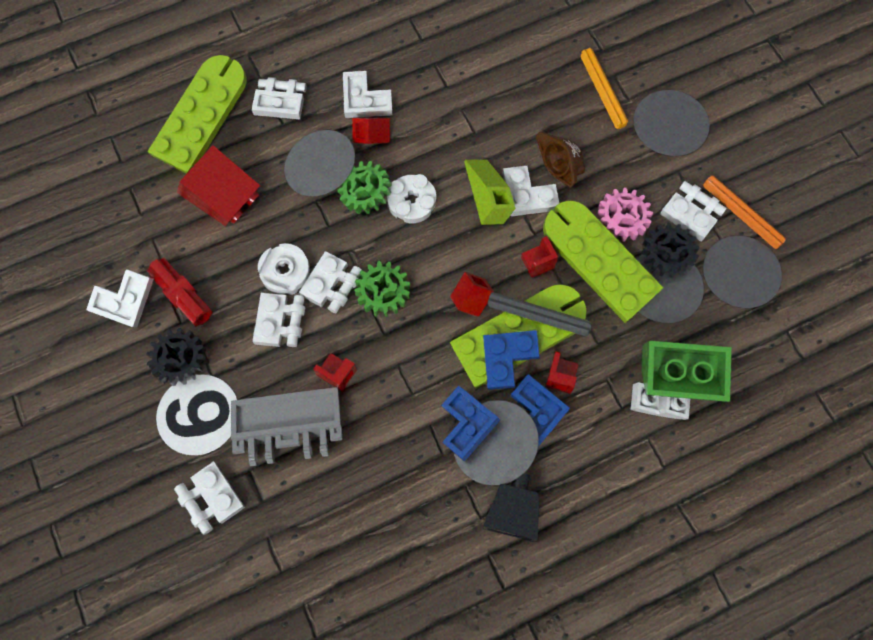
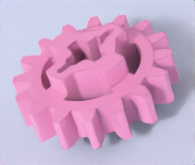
(624, 214)

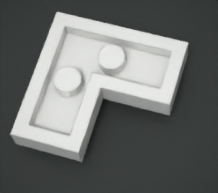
(360, 101)
(527, 198)
(126, 304)

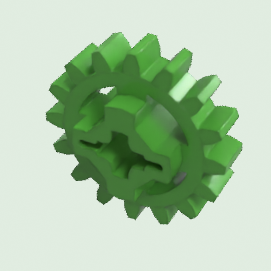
(362, 188)
(374, 281)

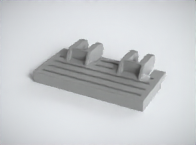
(284, 419)

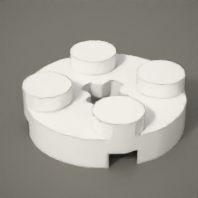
(412, 185)
(279, 256)

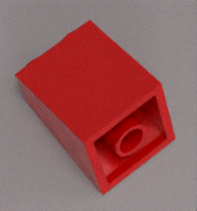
(218, 187)

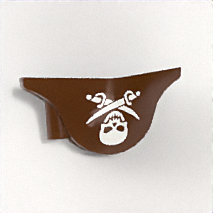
(561, 157)

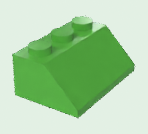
(686, 371)

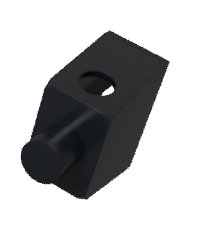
(515, 511)

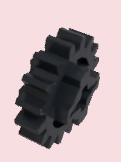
(667, 252)
(165, 365)

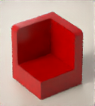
(371, 130)
(540, 259)
(471, 294)
(336, 371)
(562, 374)

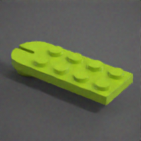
(199, 113)
(600, 259)
(470, 346)

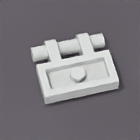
(279, 104)
(688, 215)
(324, 279)
(271, 319)
(217, 493)

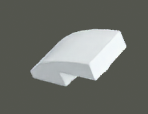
(657, 405)

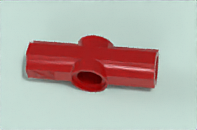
(179, 291)

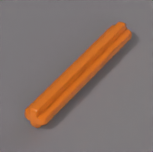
(744, 212)

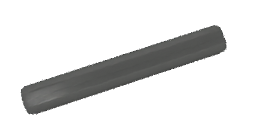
(539, 314)

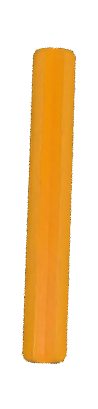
(604, 88)

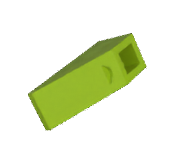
(490, 192)

